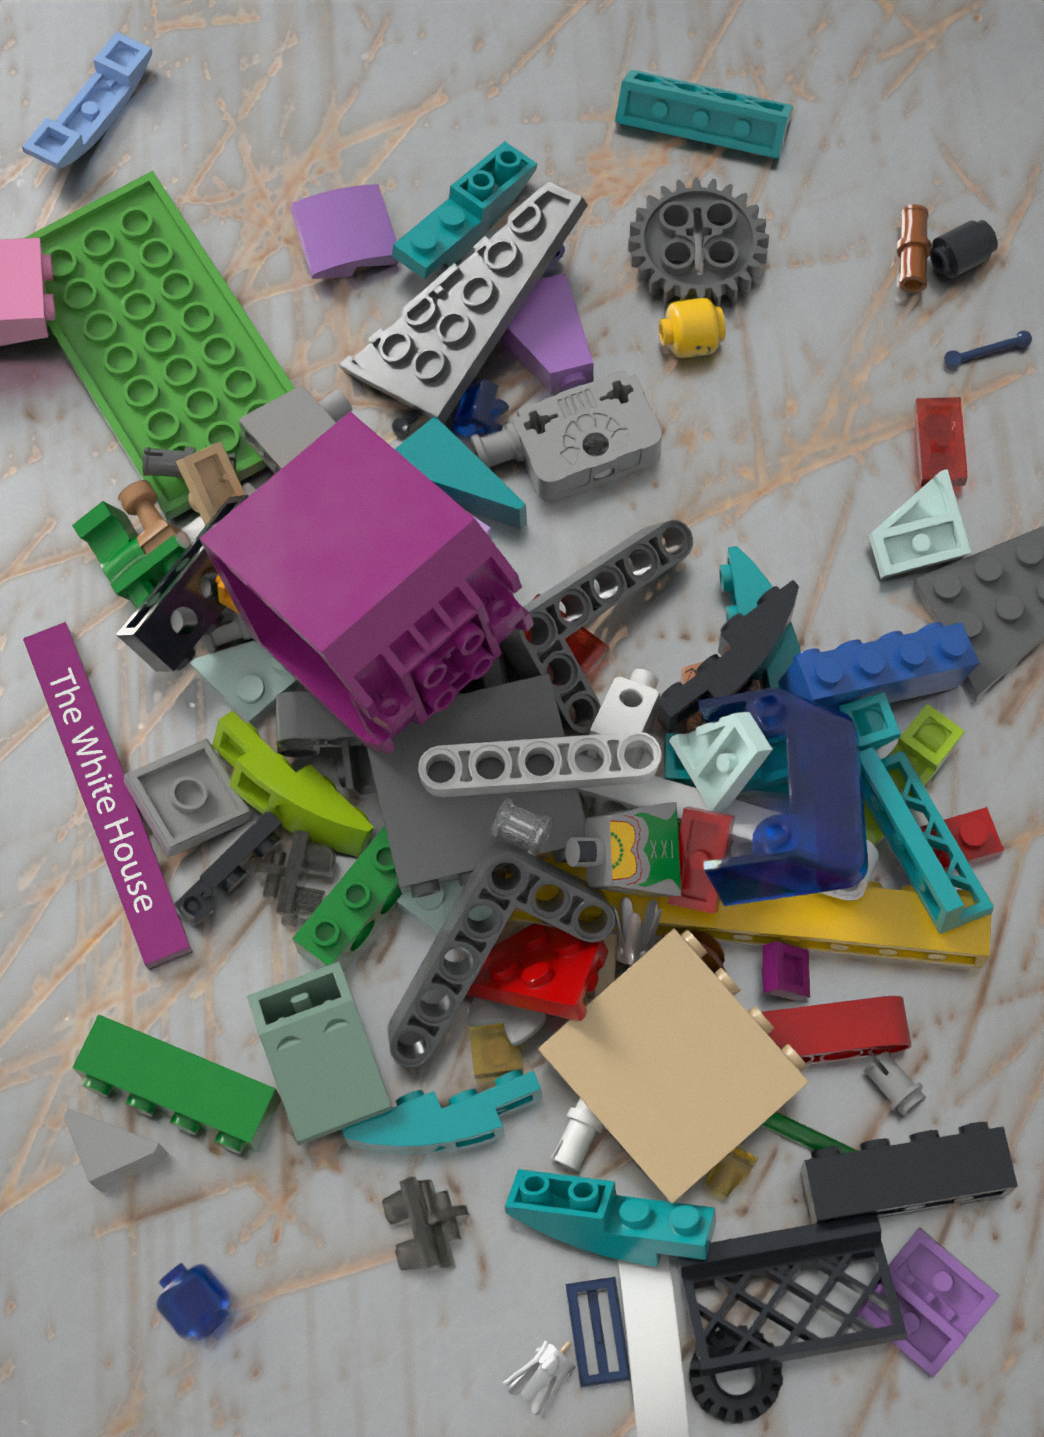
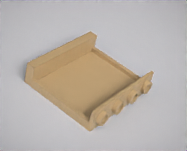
(675, 1064)

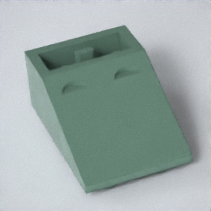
(319, 1053)

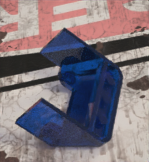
(824, 836)

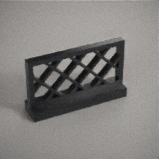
(791, 1252)

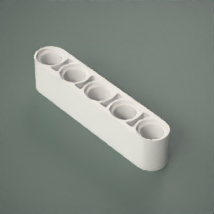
(559, 749)

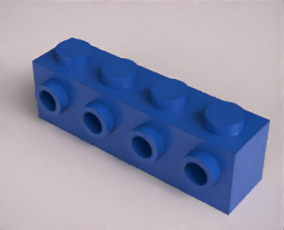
(895, 663)

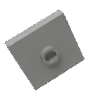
(187, 797)

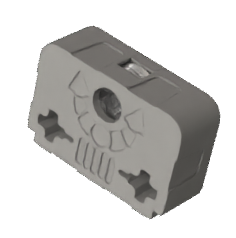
(597, 418)

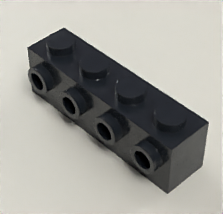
(909, 1175)

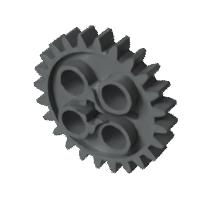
(657, 243)

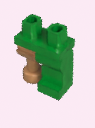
(128, 559)

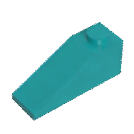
(462, 474)

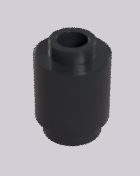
(963, 248)

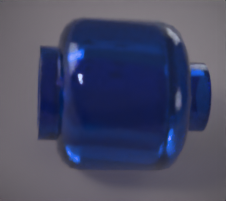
(193, 1301)

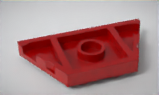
(541, 972)

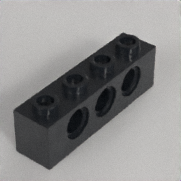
(150, 627)

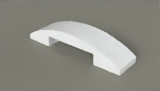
(654, 1349)

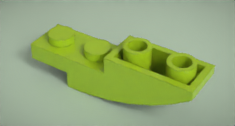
(296, 799)

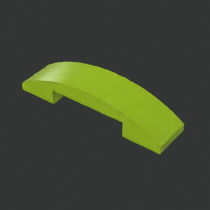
(927, 746)

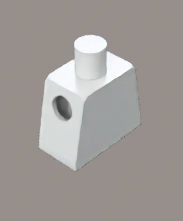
(628, 708)

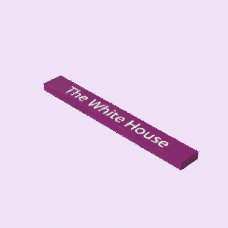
(106, 797)

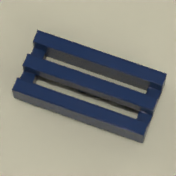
(604, 1376)

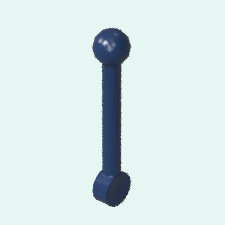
(953, 358)

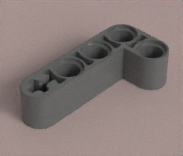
(307, 725)

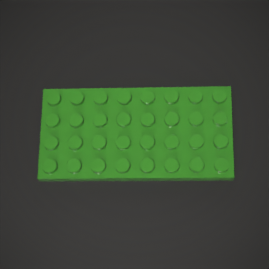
(156, 332)

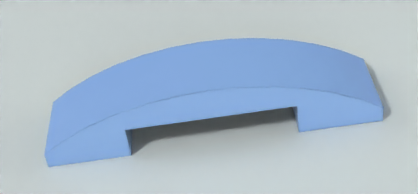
(94, 107)

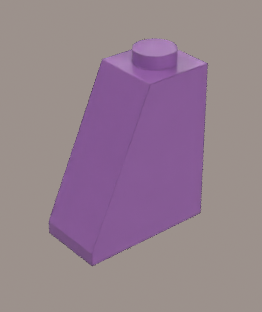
(550, 337)

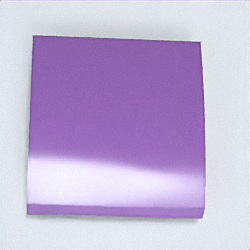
(344, 231)
(937, 1301)

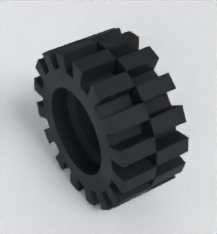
(729, 1406)

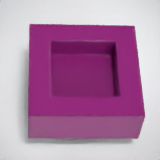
(786, 971)

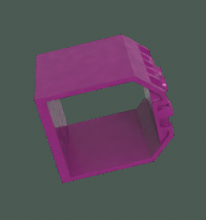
(367, 582)

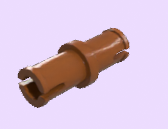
(914, 248)

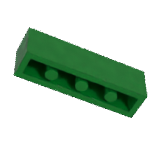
(177, 1084)

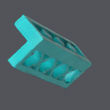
(703, 113)
(913, 846)

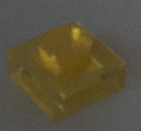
(493, 1052)

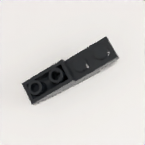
(746, 652)

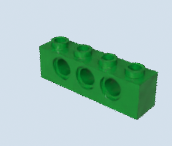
(352, 908)

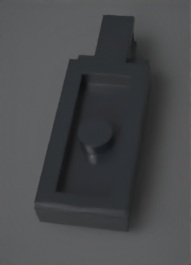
(228, 869)

